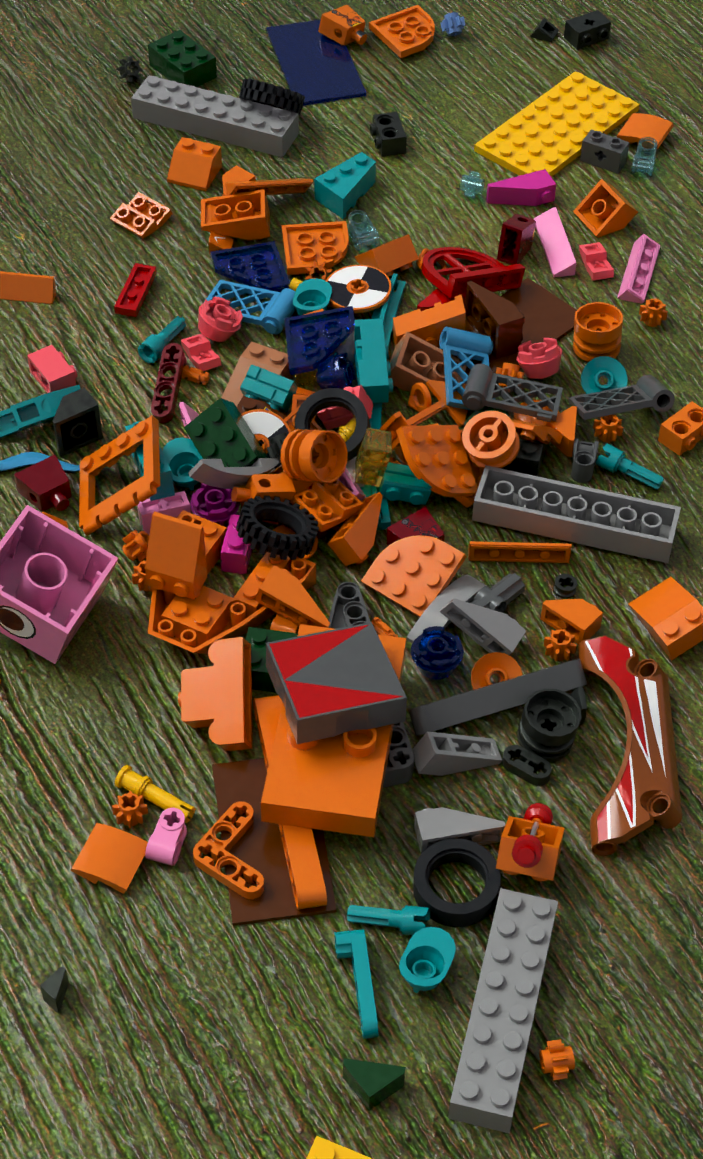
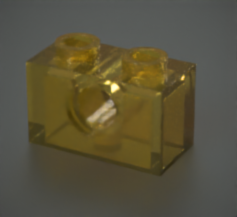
(373, 457)

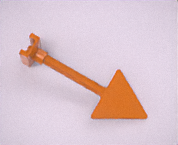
(439, 391)

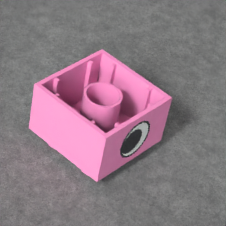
(48, 582)

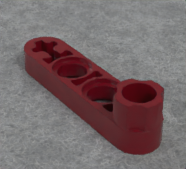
(170, 353)

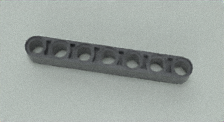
(495, 697)

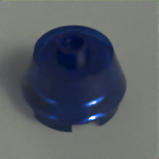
(335, 372)
(437, 653)

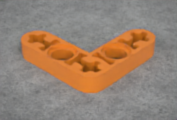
(220, 852)

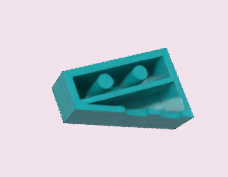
(345, 183)
(371, 359)

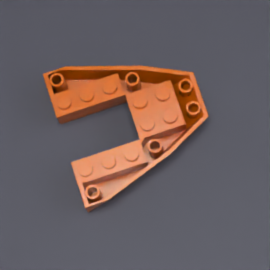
(213, 614)

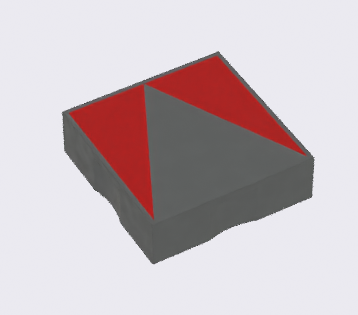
(335, 682)

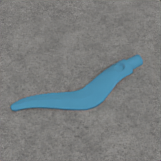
(32, 458)

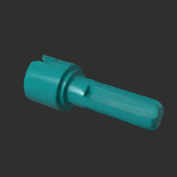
(154, 344)
(618, 462)
(405, 919)

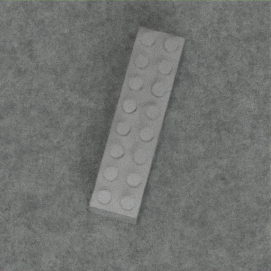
(215, 116)
(576, 513)
(503, 1011)

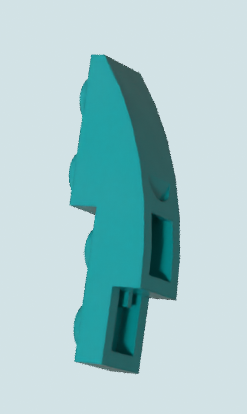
(32, 411)

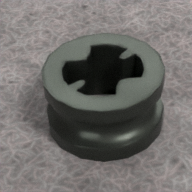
(568, 591)

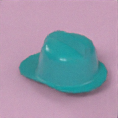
(312, 296)
(182, 457)
(427, 958)

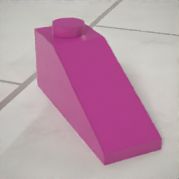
(525, 190)

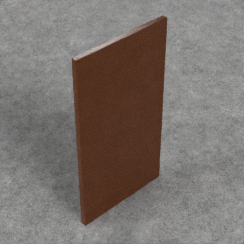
(544, 318)
(262, 849)

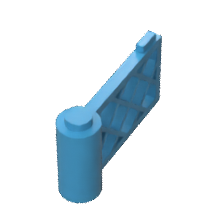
(272, 311)
(466, 347)

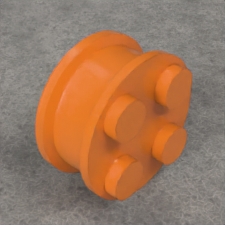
(491, 439)

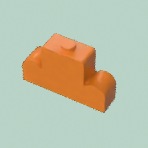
(221, 695)

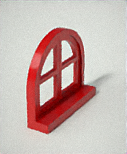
(494, 278)

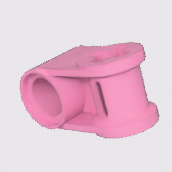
(167, 837)

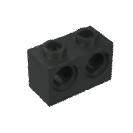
(388, 134)

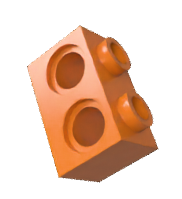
(682, 429)

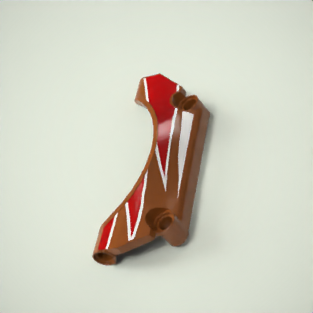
(648, 775)

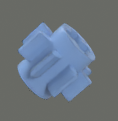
(452, 24)

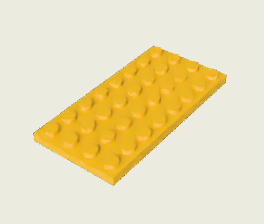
(553, 126)

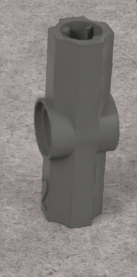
(500, 594)

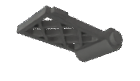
(483, 387)
(646, 393)

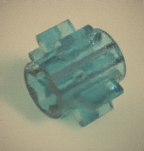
(472, 184)

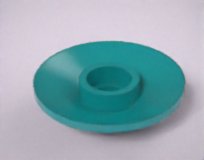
(604, 367)

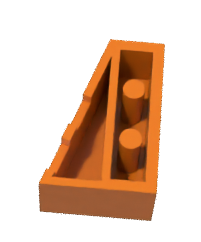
(430, 322)

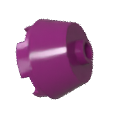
(214, 504)

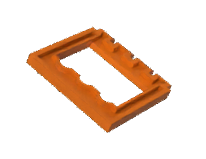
(94, 517)

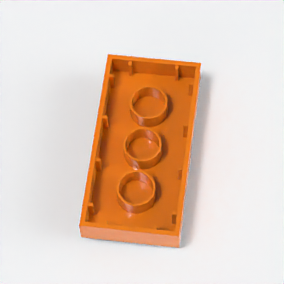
(330, 780)

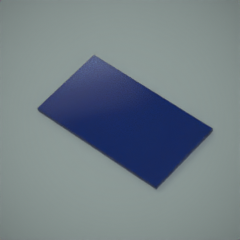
(314, 63)

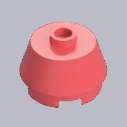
(218, 319)
(540, 358)

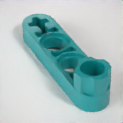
(353, 945)

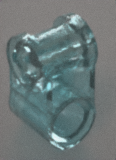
(645, 156)
(362, 230)

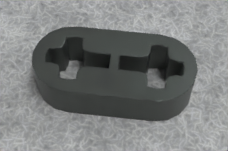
(527, 765)

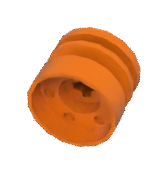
(597, 331)
(314, 455)

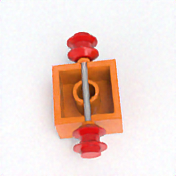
(531, 844)

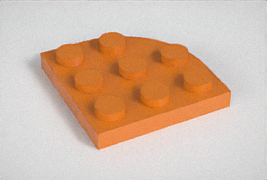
(405, 30)
(313, 243)
(438, 458)
(414, 571)

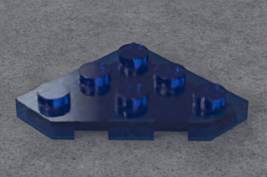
(252, 265)
(316, 336)

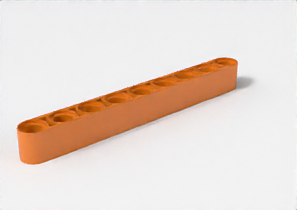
(297, 842)

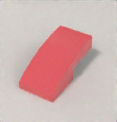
(595, 261)
(200, 352)

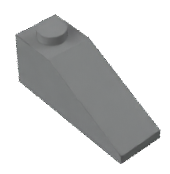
(487, 627)
(452, 753)
(443, 823)

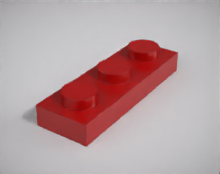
(135, 290)

